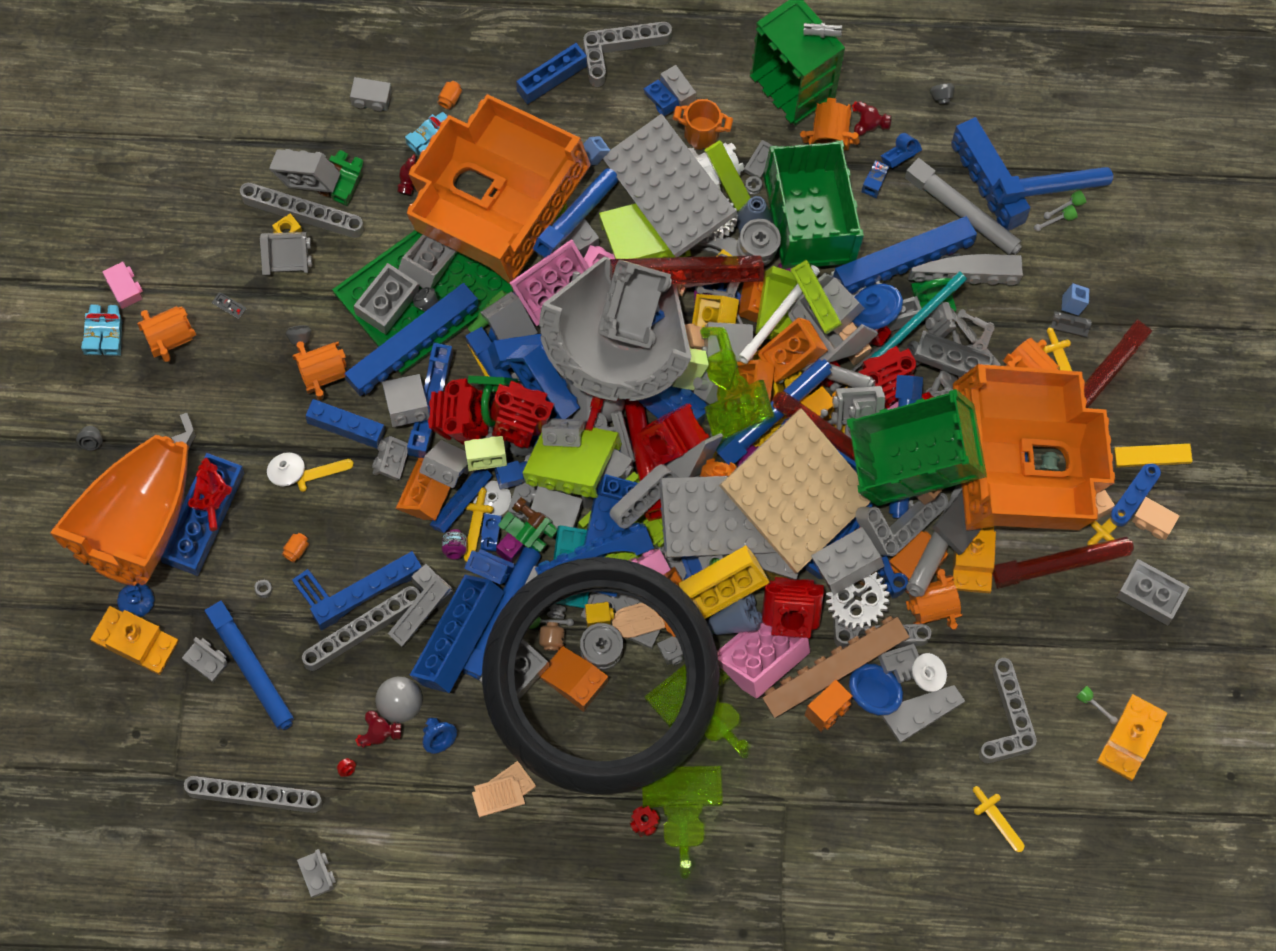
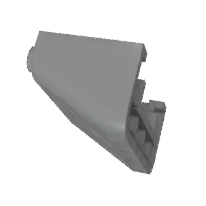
(632, 303)

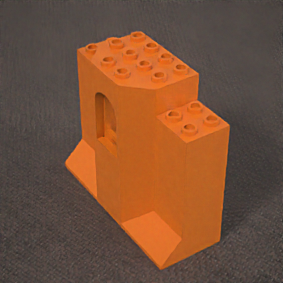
(530, 167)
(1026, 410)

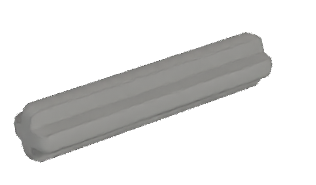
(620, 427)

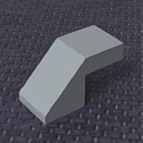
(189, 435)

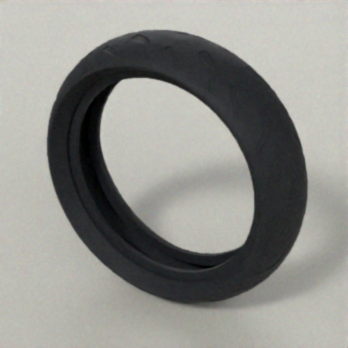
(626, 579)

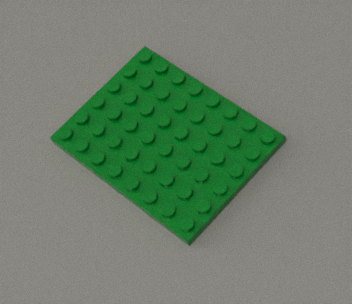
(476, 276)

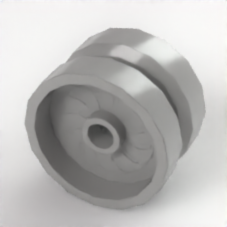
(759, 238)
(602, 635)

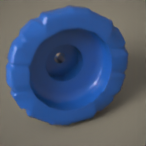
(137, 605)
(438, 736)

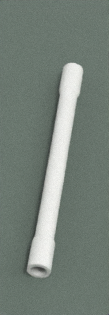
(752, 347)

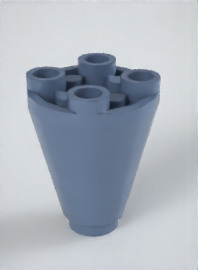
(753, 209)
(736, 618)

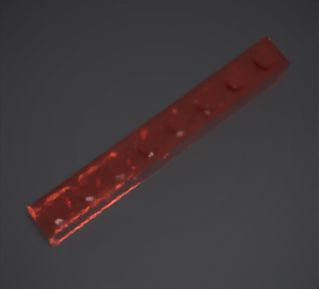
(703, 269)

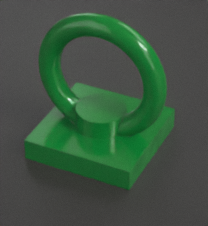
(928, 289)
(490, 384)

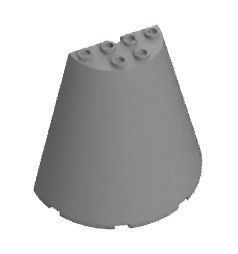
(603, 364)

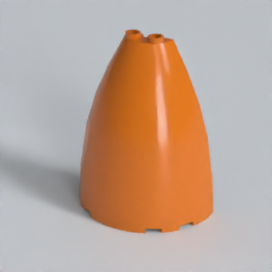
(128, 512)

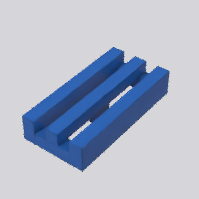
(316, 584)

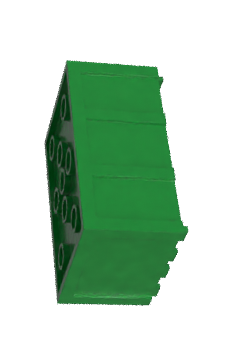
(795, 66)
(812, 204)
(917, 448)

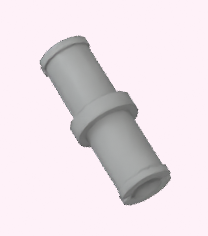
(822, 30)

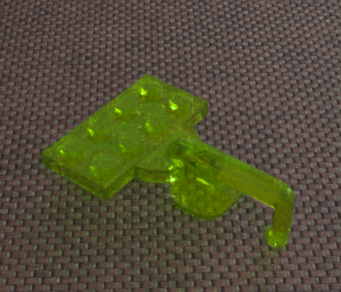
(738, 403)
(668, 699)
(682, 798)

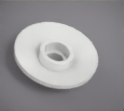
(285, 475)
(501, 501)
(935, 671)

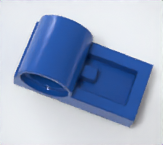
(661, 97)
(905, 148)
(890, 578)

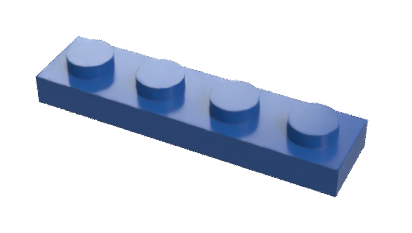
(460, 500)

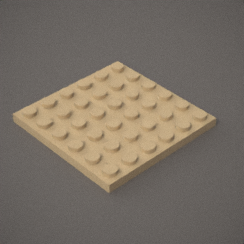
(796, 490)

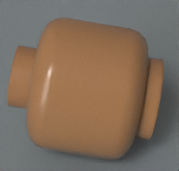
(551, 636)

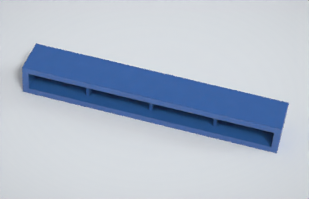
(906, 255)
(412, 339)

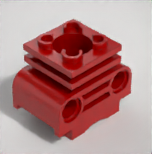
(885, 371)
(457, 412)
(519, 413)
(672, 435)
(792, 607)

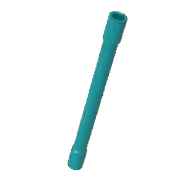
(951, 286)

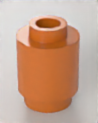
(449, 95)
(295, 547)

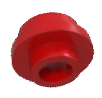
(346, 767)

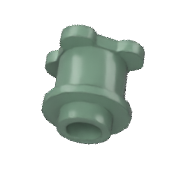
(1049, 461)

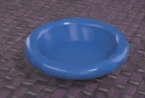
(881, 305)
(875, 690)

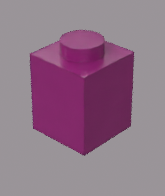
(509, 548)

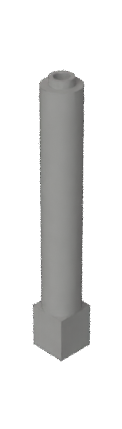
(925, 179)
(930, 558)

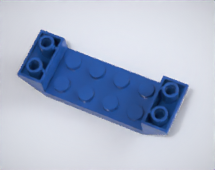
(600, 523)

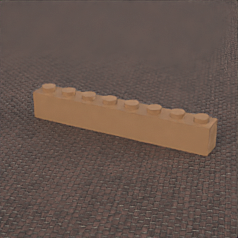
(835, 666)

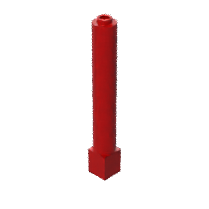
(637, 421)

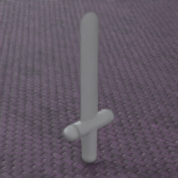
(836, 385)

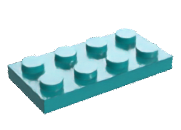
(566, 541)

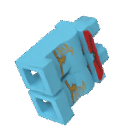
(421, 137)
(102, 331)

